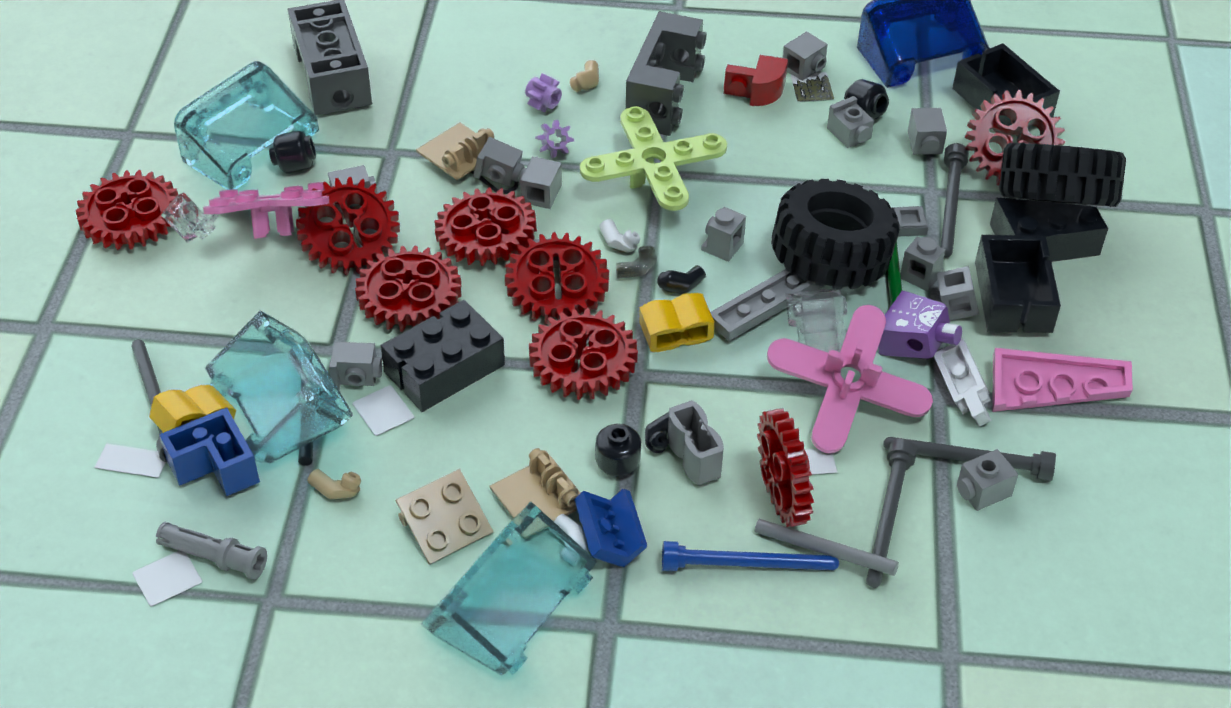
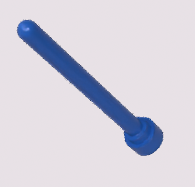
(676, 556)

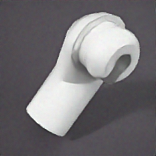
(626, 242)
(573, 529)

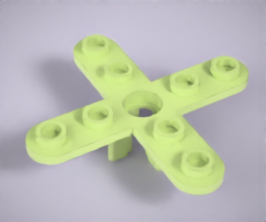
(640, 164)

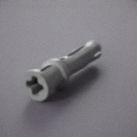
(225, 553)

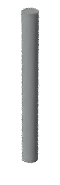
(827, 547)

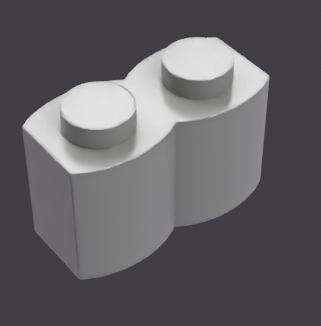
(695, 442)

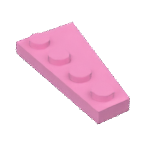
(1051, 379)

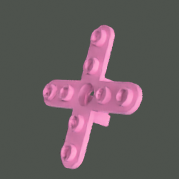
(262, 204)
(844, 395)

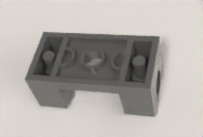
(331, 56)
(666, 57)

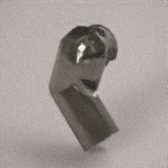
(640, 266)

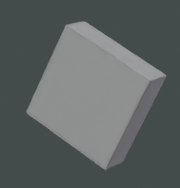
(911, 221)

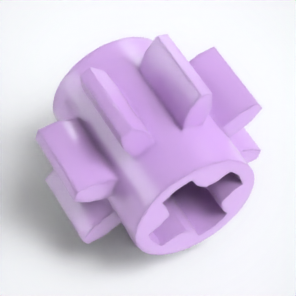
(543, 92)
(560, 132)

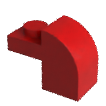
(761, 84)

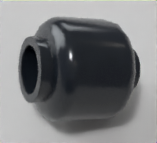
(870, 97)
(292, 151)
(618, 449)

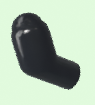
(681, 282)
(656, 434)

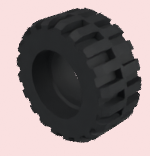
(1062, 174)
(835, 233)

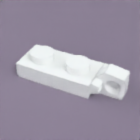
(964, 380)

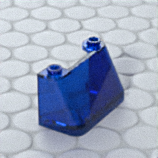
(909, 32)

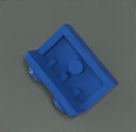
(611, 527)

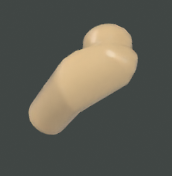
(586, 79)
(335, 489)

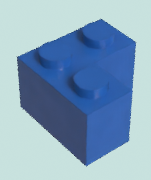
(211, 446)

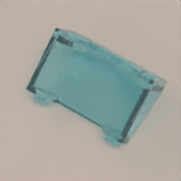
(237, 122)
(278, 388)
(511, 591)

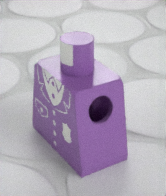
(917, 327)

